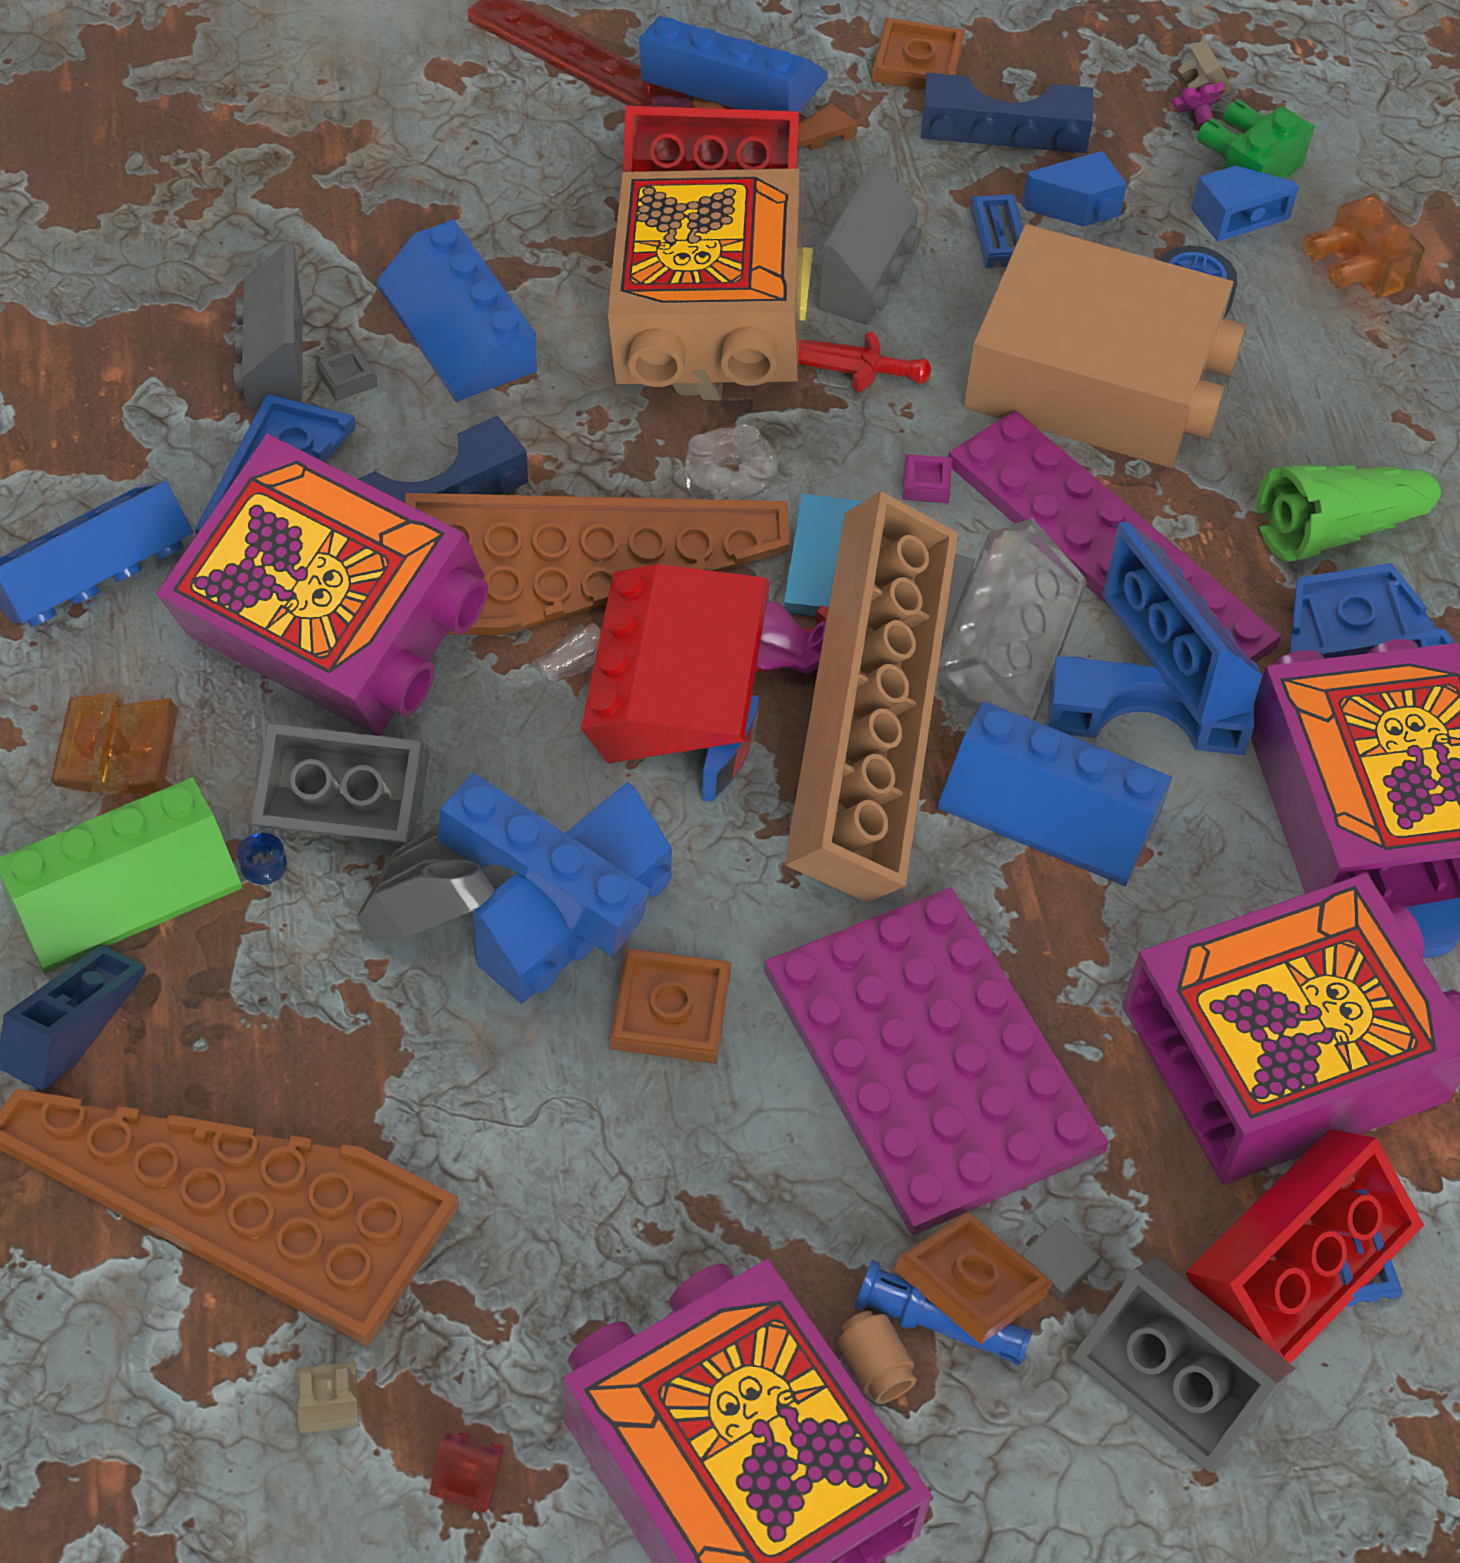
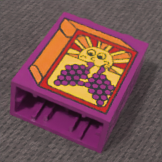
(326, 586)
(1367, 766)
(1296, 1025)
(739, 1432)

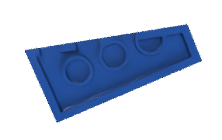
(301, 425)

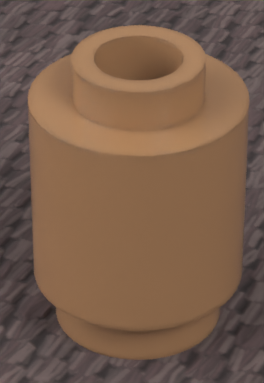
(876, 1356)

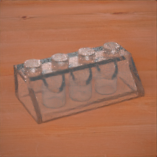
(1011, 621)

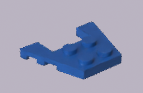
(1357, 611)

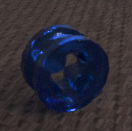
(262, 872)

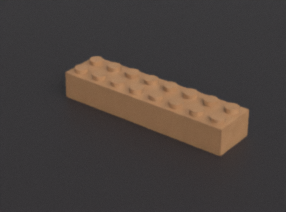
(873, 700)

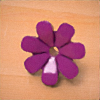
(1199, 101)

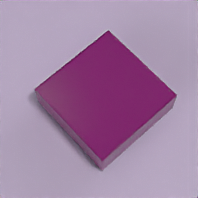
(927, 478)

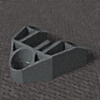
(422, 889)

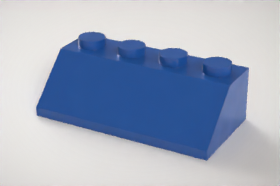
(726, 68)
(458, 312)
(90, 550)
(1178, 630)
(1054, 793)
(520, 928)

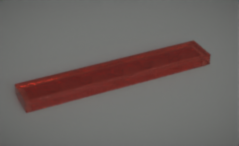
(567, 51)

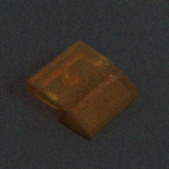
(115, 745)

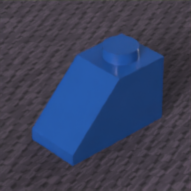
(1076, 190)
(1242, 201)

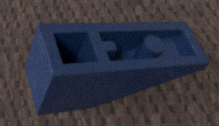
(64, 1017)

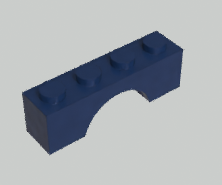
(962, 113)
(486, 464)

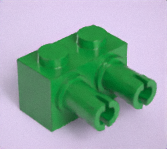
(1268, 144)

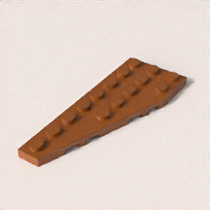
(561, 551)
(289, 1216)

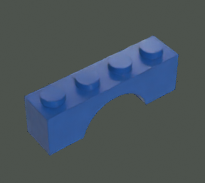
(1093, 692)
(588, 890)

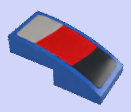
(726, 760)

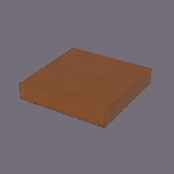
(914, 49)
(670, 1005)
(973, 1277)

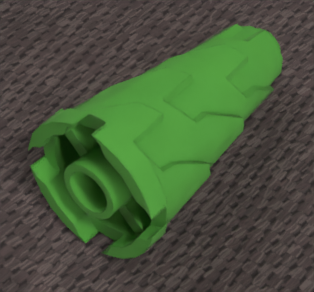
(1336, 505)

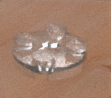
(730, 446)

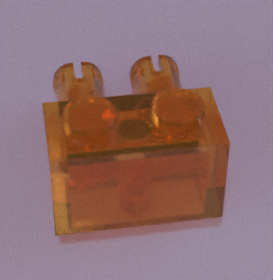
(1371, 248)

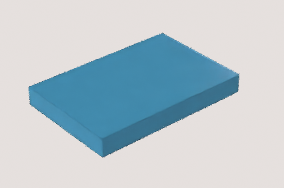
(815, 552)

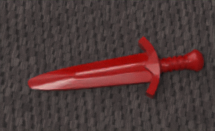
(861, 361)

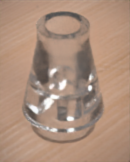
(571, 655)

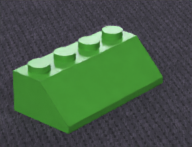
(118, 874)

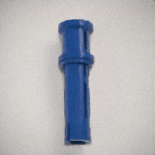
(902, 1301)

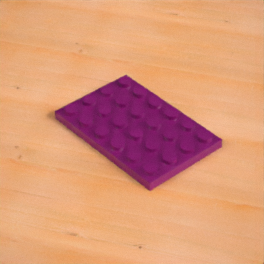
(934, 1060)

